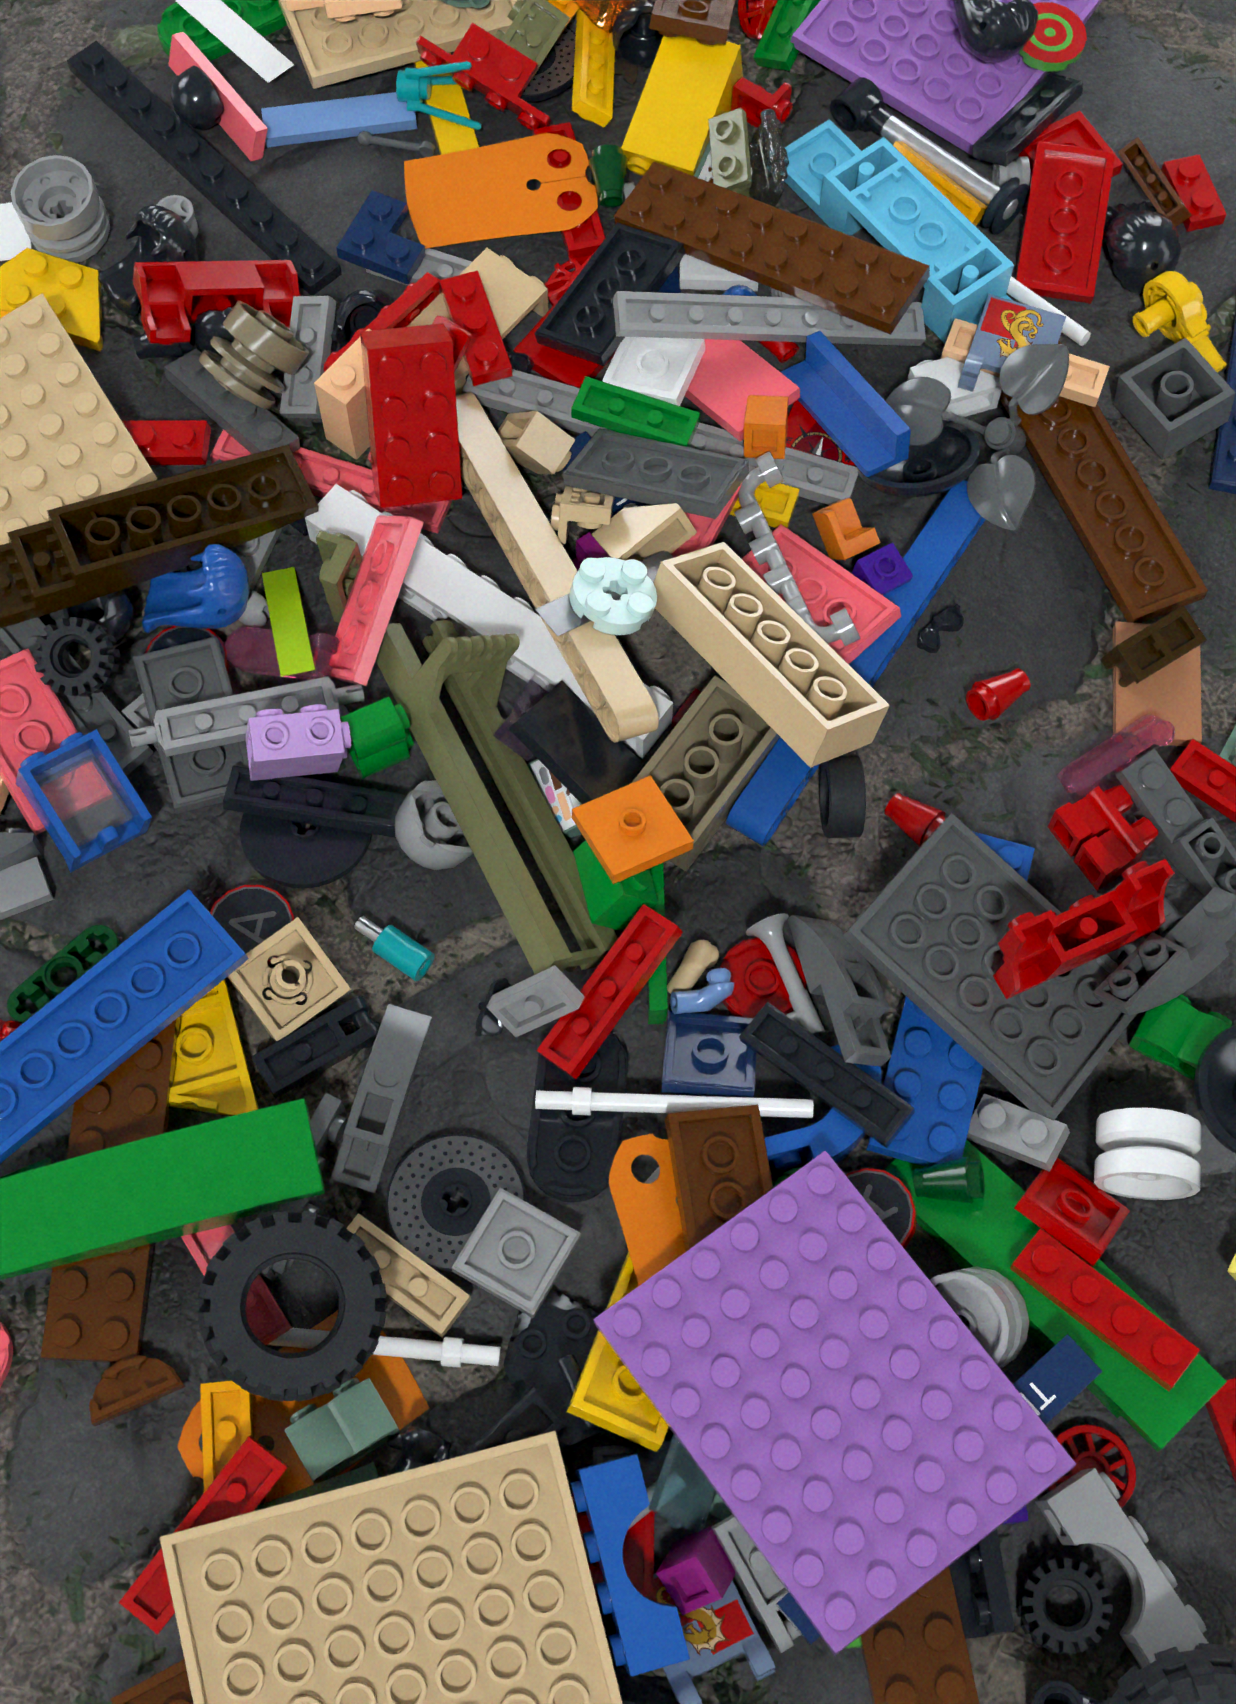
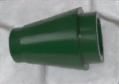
(609, 172)
(951, 1181)

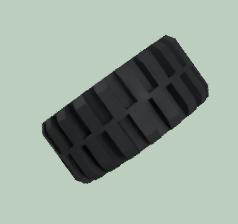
(225, 1291)

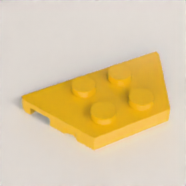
(67, 286)
(210, 1059)

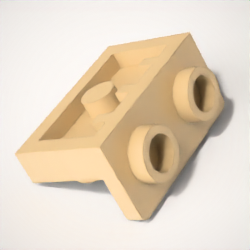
(582, 506)

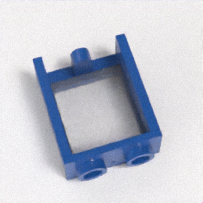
(83, 798)

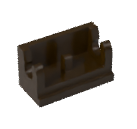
(1155, 647)

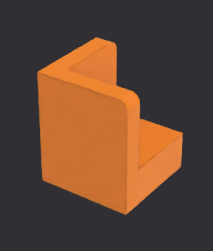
(765, 426)
(842, 530)

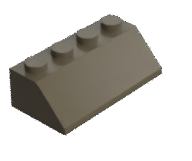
(709, 761)

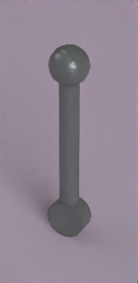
(425, 148)

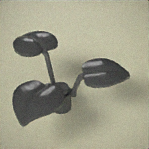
(1007, 485)

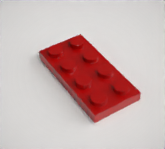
(1065, 221)

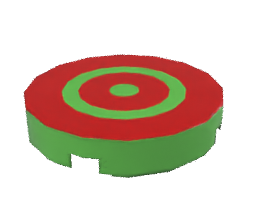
(1056, 40)

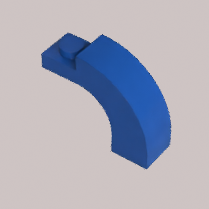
(831, 1134)

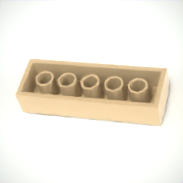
(768, 654)

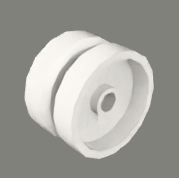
(1148, 1153)

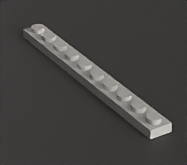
(523, 392)

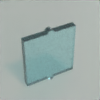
(682, 1491)

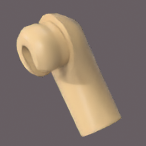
(698, 957)

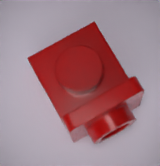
(755, 99)

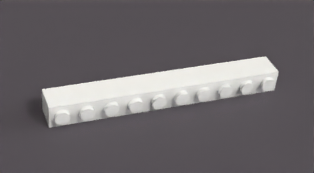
(476, 606)

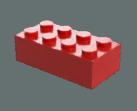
(412, 414)

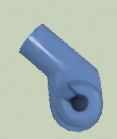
(705, 999)

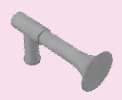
(771, 934)

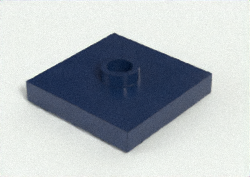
(707, 1056)

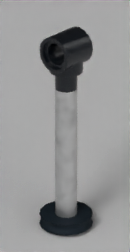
(863, 108)

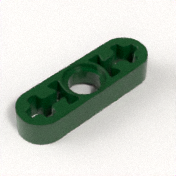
(81, 945)

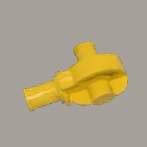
(1177, 314)

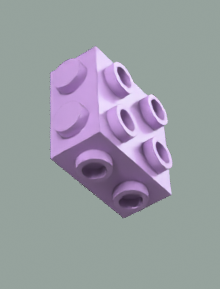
(296, 742)

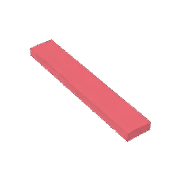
(325, 471)

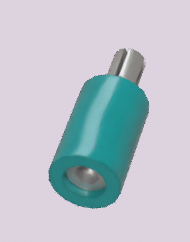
(397, 948)

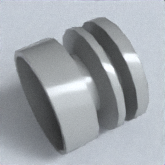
(60, 208)

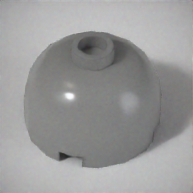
(429, 829)

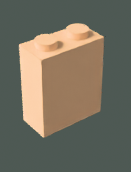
(343, 402)

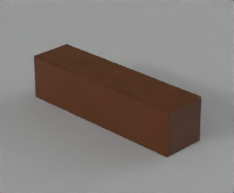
(1154, 182)

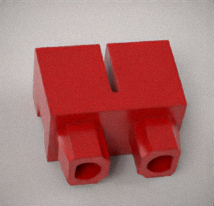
(1101, 834)

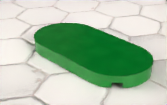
(261, 15)

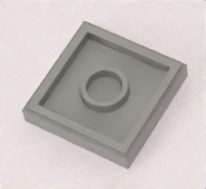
(516, 1252)

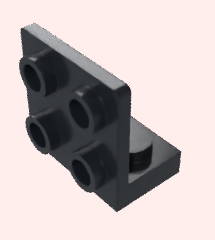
(982, 1590)

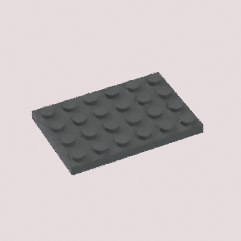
(938, 943)

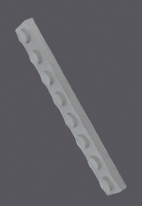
(750, 319)

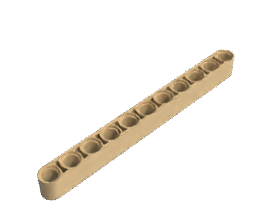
(547, 574)

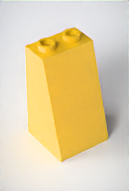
(680, 95)

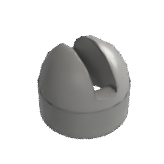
(256, 611)

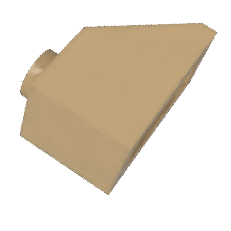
(535, 442)
(644, 531)

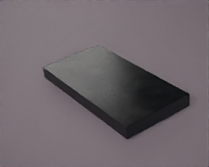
(584, 315)

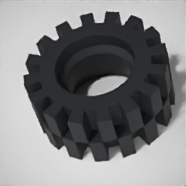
(52, 651)
(1092, 1596)

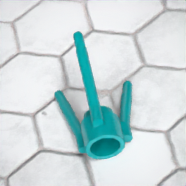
(415, 85)

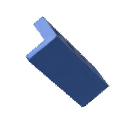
(849, 408)

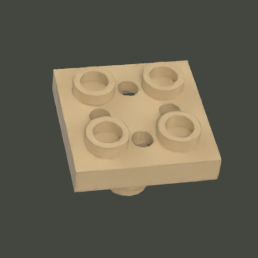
(287, 979)

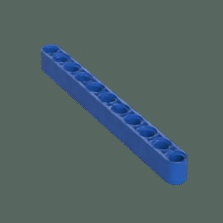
(930, 560)

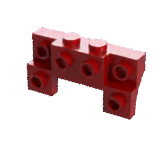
(179, 291)
(1054, 944)

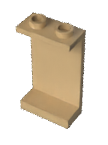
(509, 293)

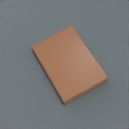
(1168, 693)

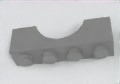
(1087, 1512)

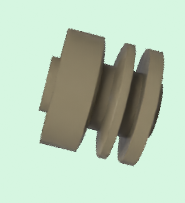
(252, 357)

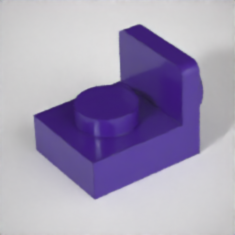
(883, 569)

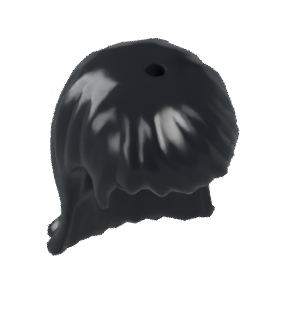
(995, 28)
(160, 239)
(1137, 239)

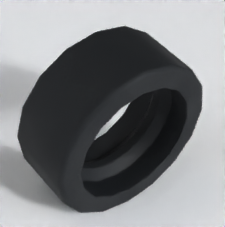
(842, 797)

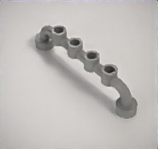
(767, 550)

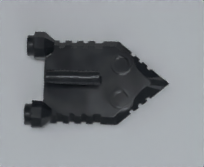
(551, 1357)

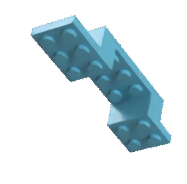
(904, 215)

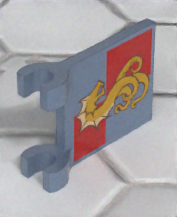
(1002, 330)
(712, 1638)

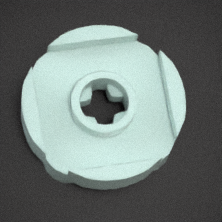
(616, 575)

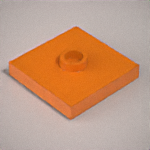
(632, 829)

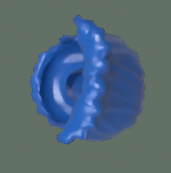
(201, 597)

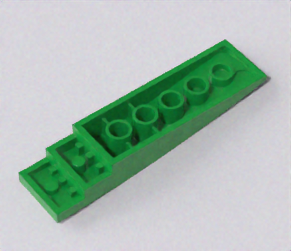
(157, 1188)
(992, 1237)

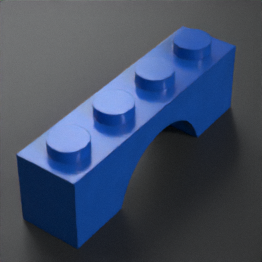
(646, 1630)

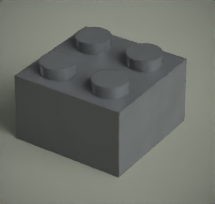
(1174, 398)

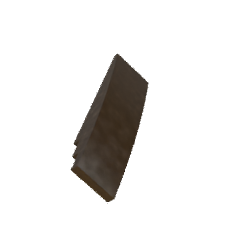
(147, 532)

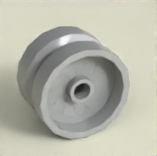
(992, 1307)

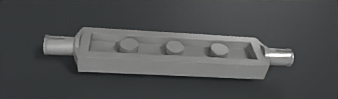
(226, 718)

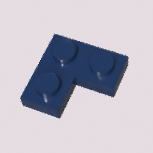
(374, 243)

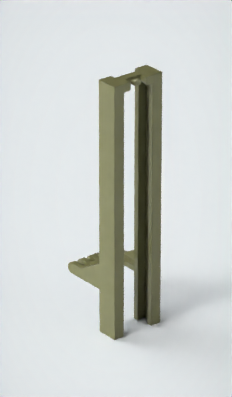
(473, 677)

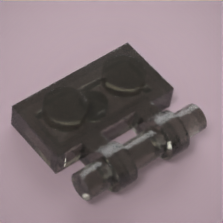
(768, 160)

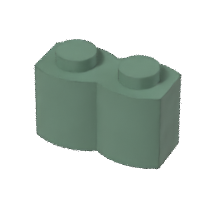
(341, 1430)

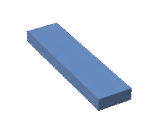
(336, 119)

